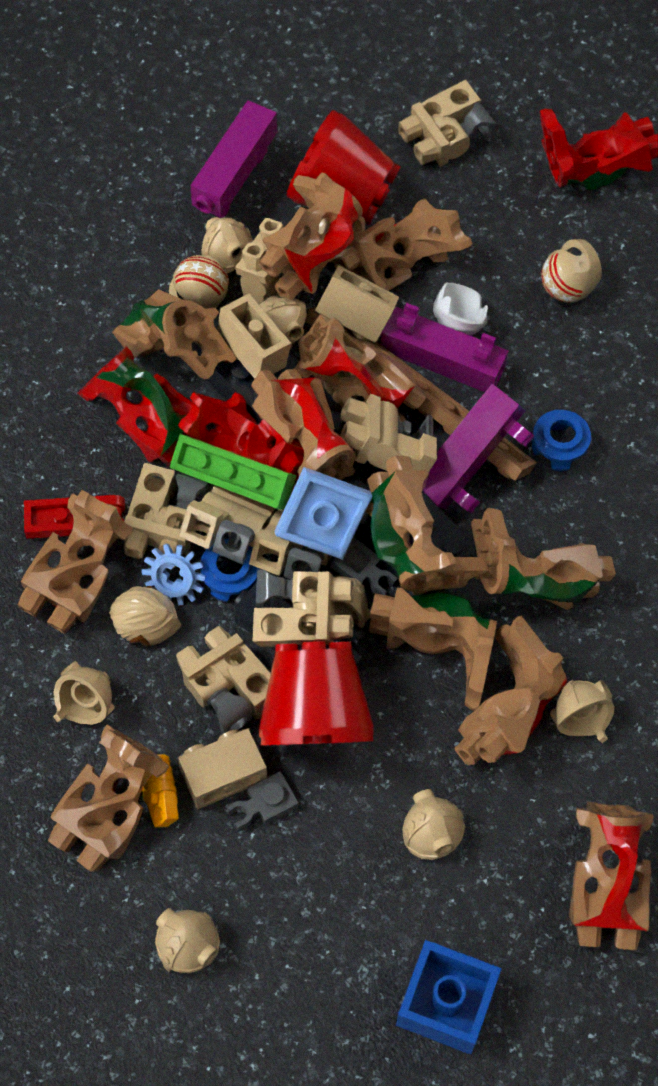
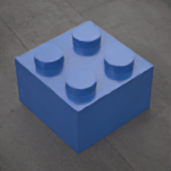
(448, 997)

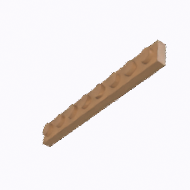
(507, 458)

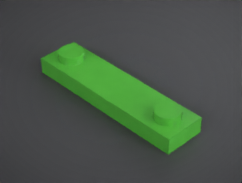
(233, 472)

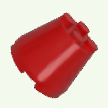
(349, 161)
(315, 697)

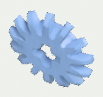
(160, 577)

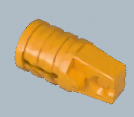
(161, 797)

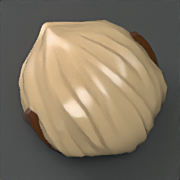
(144, 616)

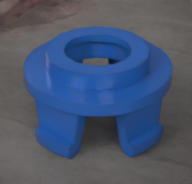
(561, 453)
(225, 585)

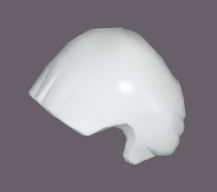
(460, 308)

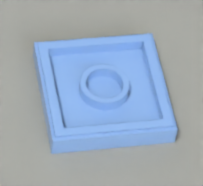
(323, 513)

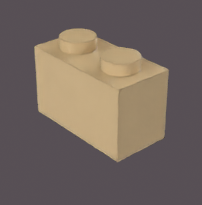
(357, 304)
(253, 336)
(222, 767)

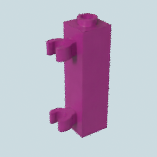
(234, 159)
(444, 349)
(470, 447)

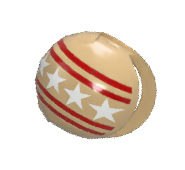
(571, 276)
(200, 280)

